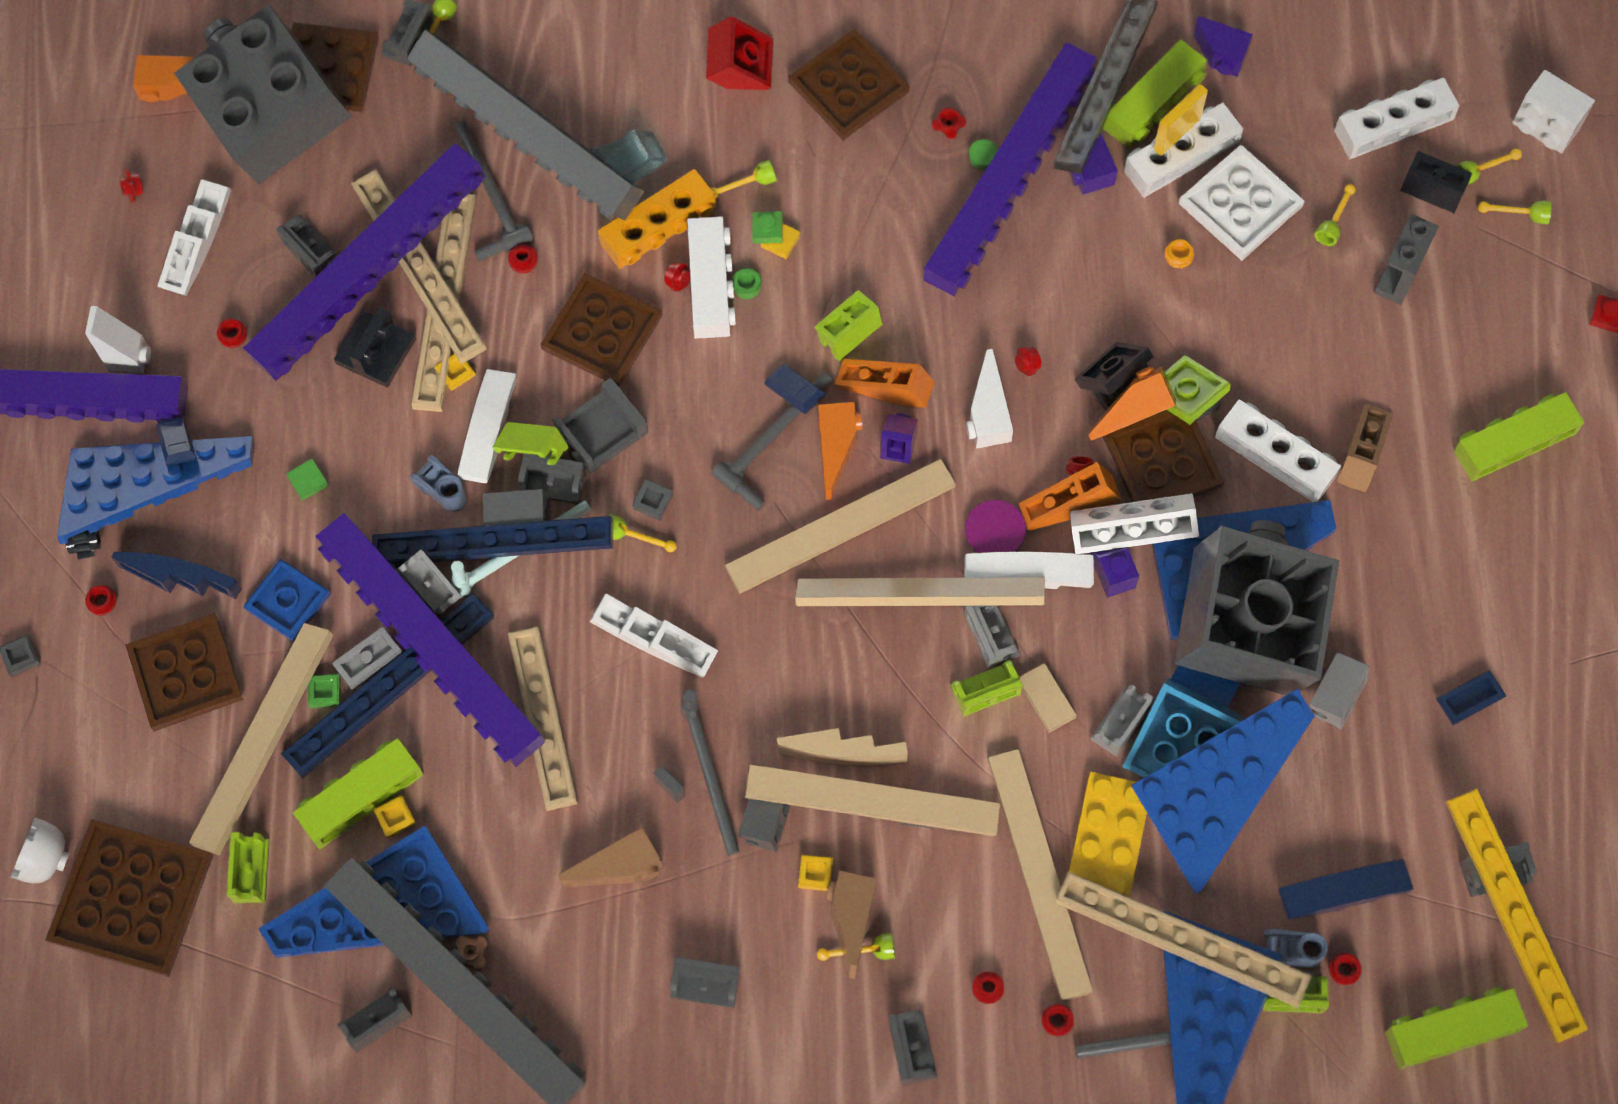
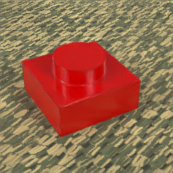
(1605, 313)

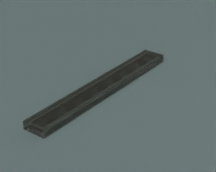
(1104, 86)

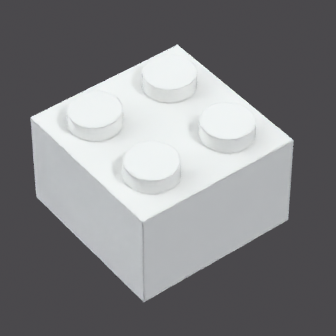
(1553, 111)

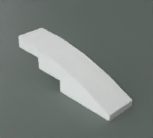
(195, 238)
(486, 425)
(1057, 568)
(654, 636)

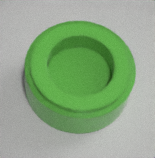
(982, 153)
(747, 283)

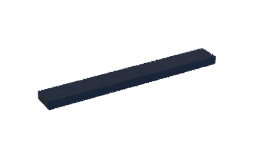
(500, 540)
(378, 693)

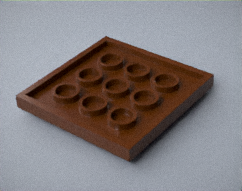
(129, 898)

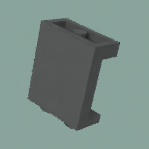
(1406, 259)
(602, 427)

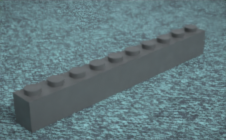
(526, 126)
(454, 984)

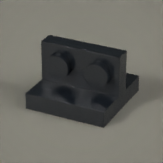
(375, 347)
(1114, 371)

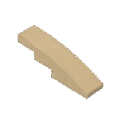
(829, 748)

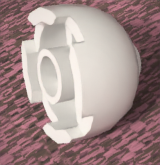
(41, 853)

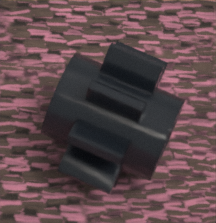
(84, 544)

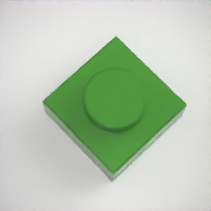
(767, 227)

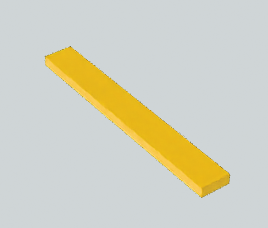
(1516, 915)

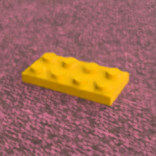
(1109, 833)

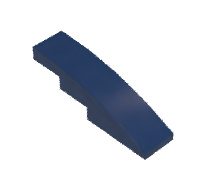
(169, 571)
(1345, 889)

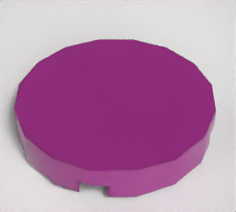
(995, 527)

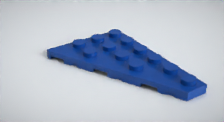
(115, 480)
(1303, 525)
(1214, 788)
(410, 867)
(1209, 1024)

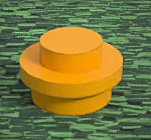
(1179, 253)

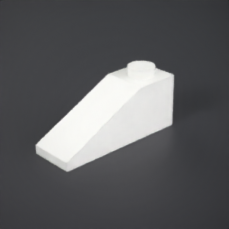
(116, 343)
(989, 412)

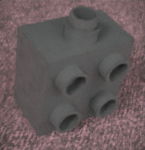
(261, 93)
(1257, 609)

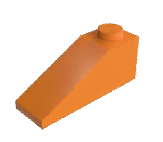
(156, 78)
(887, 381)
(1142, 398)
(837, 437)
(1083, 490)

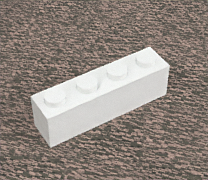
(709, 277)

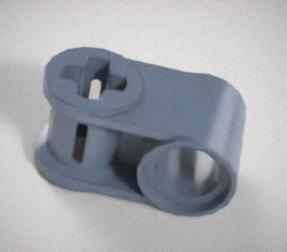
(436, 481)
(1292, 944)

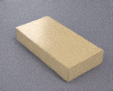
(1047, 698)

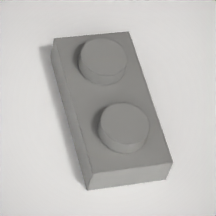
(367, 658)

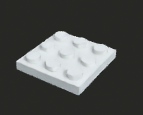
(1241, 202)

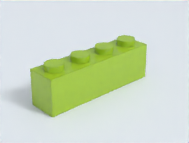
(1155, 94)
(1518, 436)
(357, 793)
(1455, 1028)

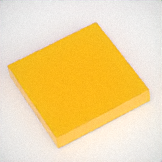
(1180, 119)

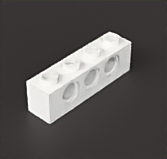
(1360, 139)
(1150, 177)
(1282, 466)
(1134, 523)

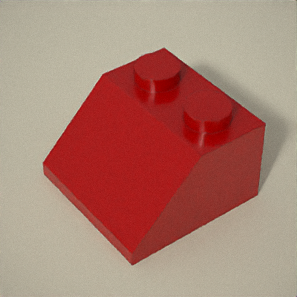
(739, 56)

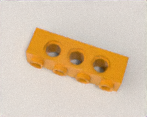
(662, 205)

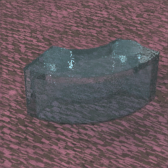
(634, 154)

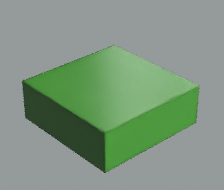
(307, 479)
(324, 691)

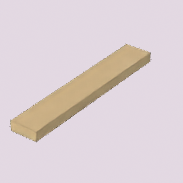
(543, 715)

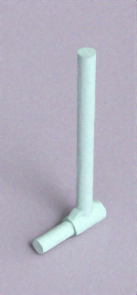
(465, 581)

